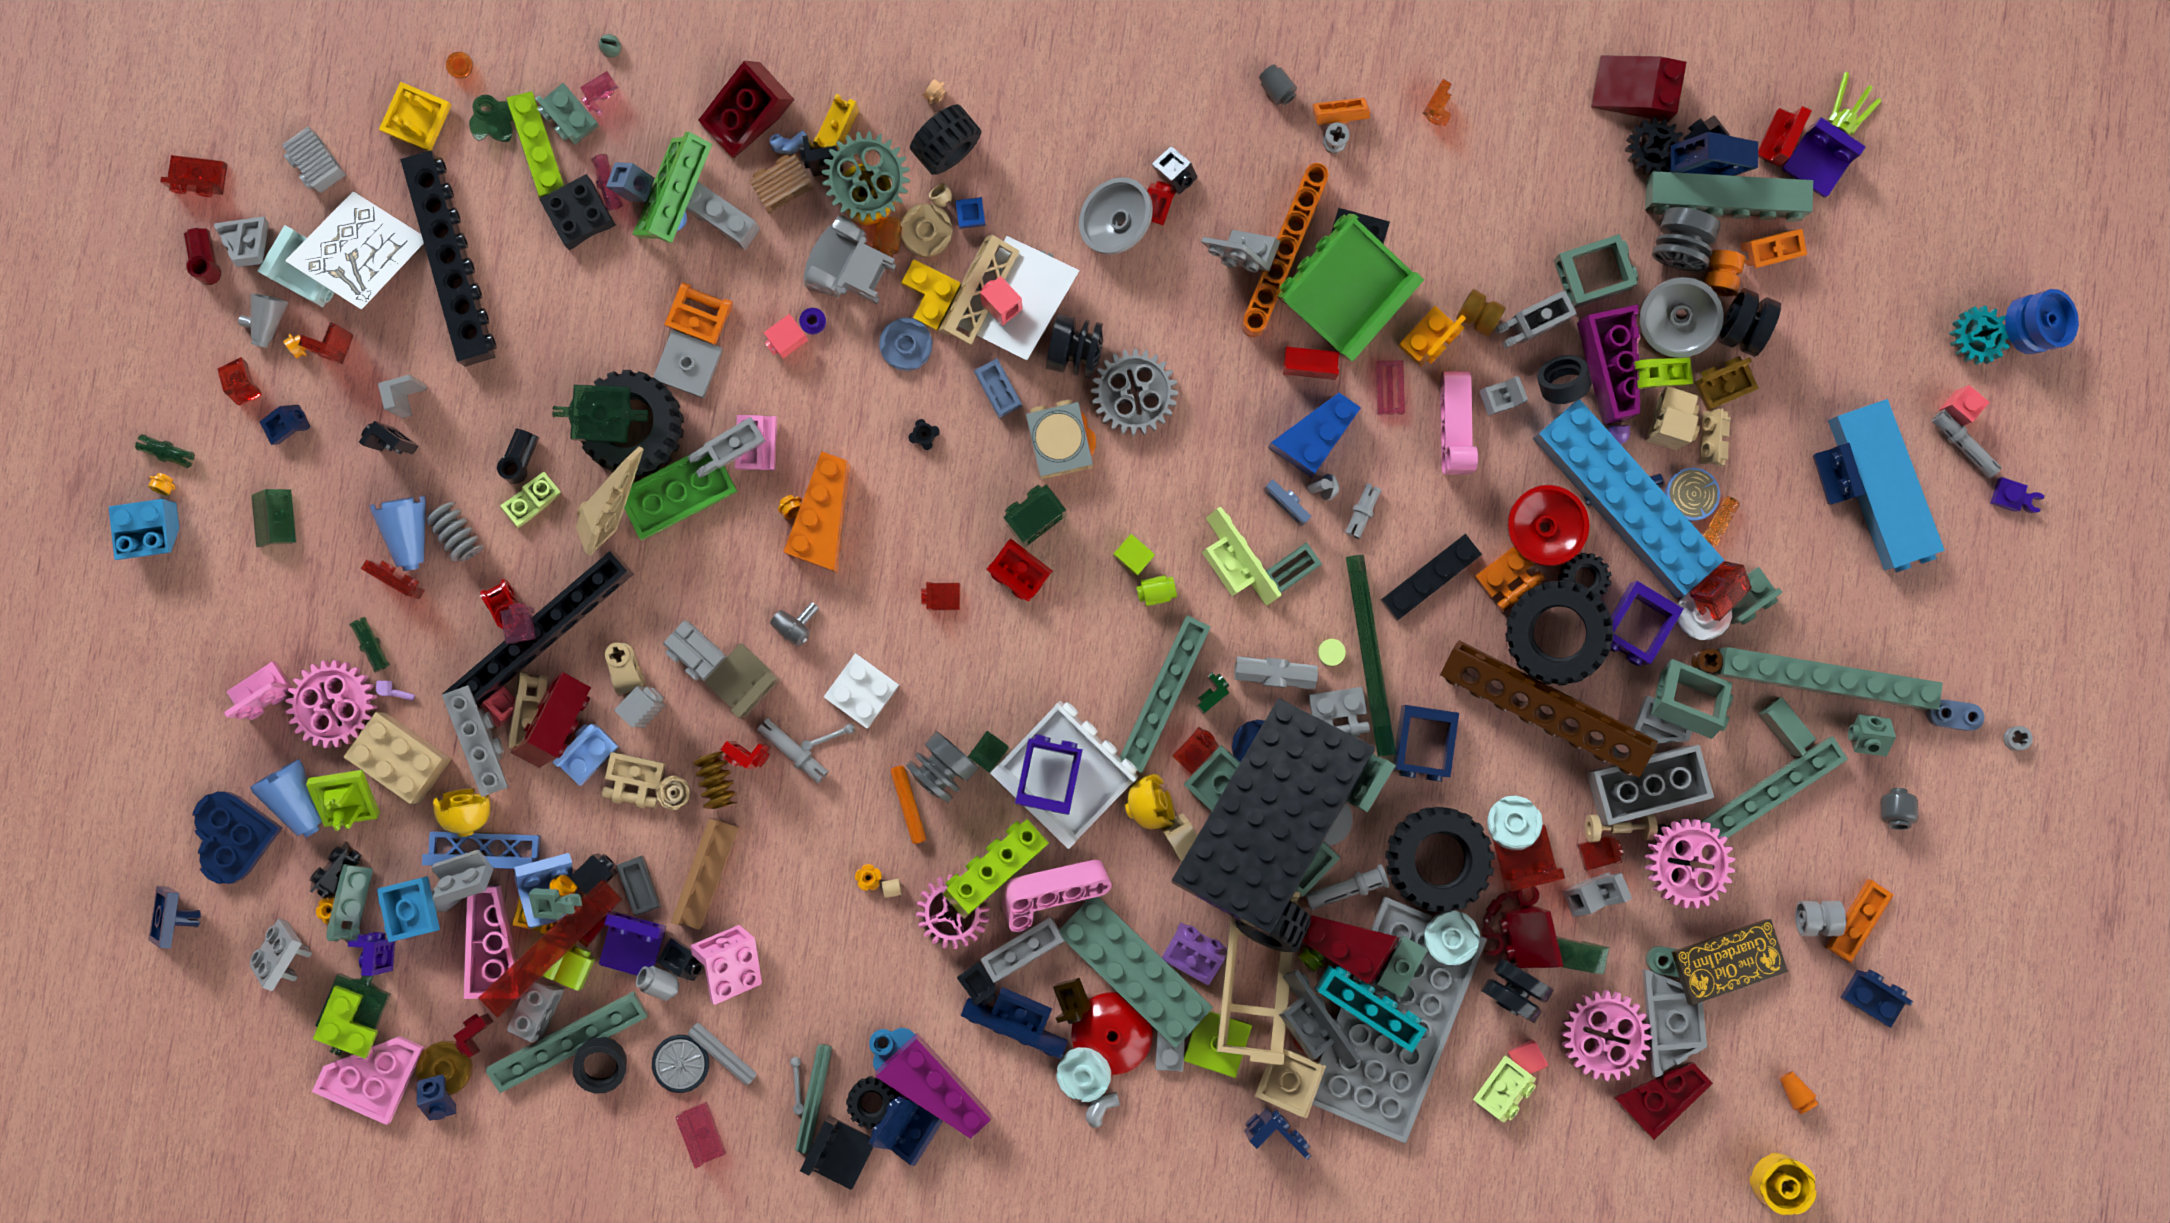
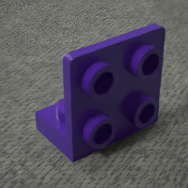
(1823, 156)
(631, 943)

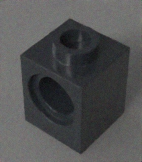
(593, 872)

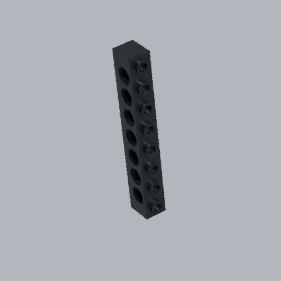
(417, 171)
(549, 626)

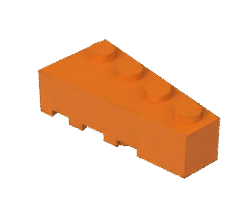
(820, 519)

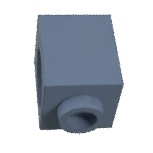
(630, 182)

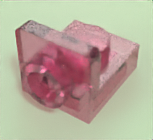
(598, 88)
(518, 623)

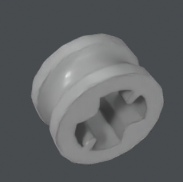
(2018, 730)

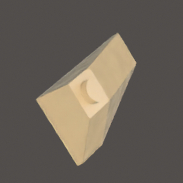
(603, 511)

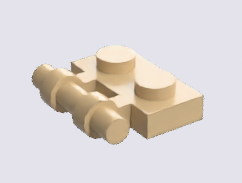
(633, 771)

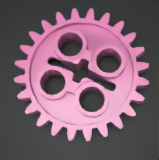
(309, 715)
(1686, 887)
(1613, 1011)

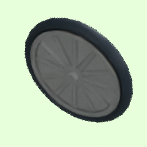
(680, 1064)

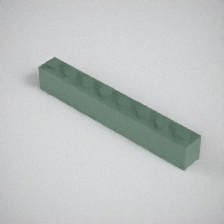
(1830, 679)

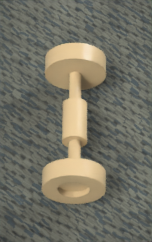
(1594, 829)

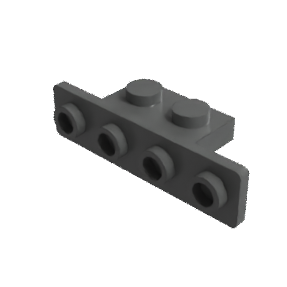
(1313, 1024)

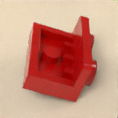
(1019, 570)
(739, 756)

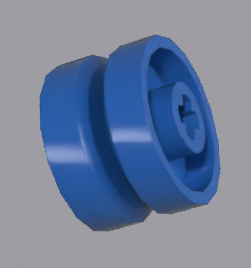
(2042, 321)

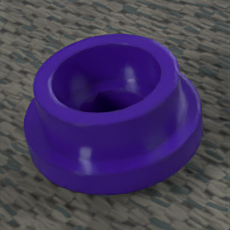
(815, 328)

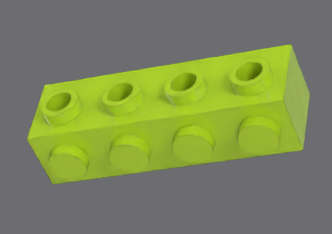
(995, 868)

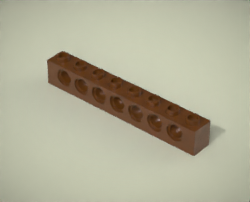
(1563, 706)

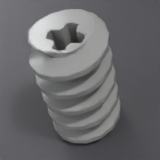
(452, 533)

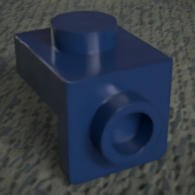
(434, 1099)

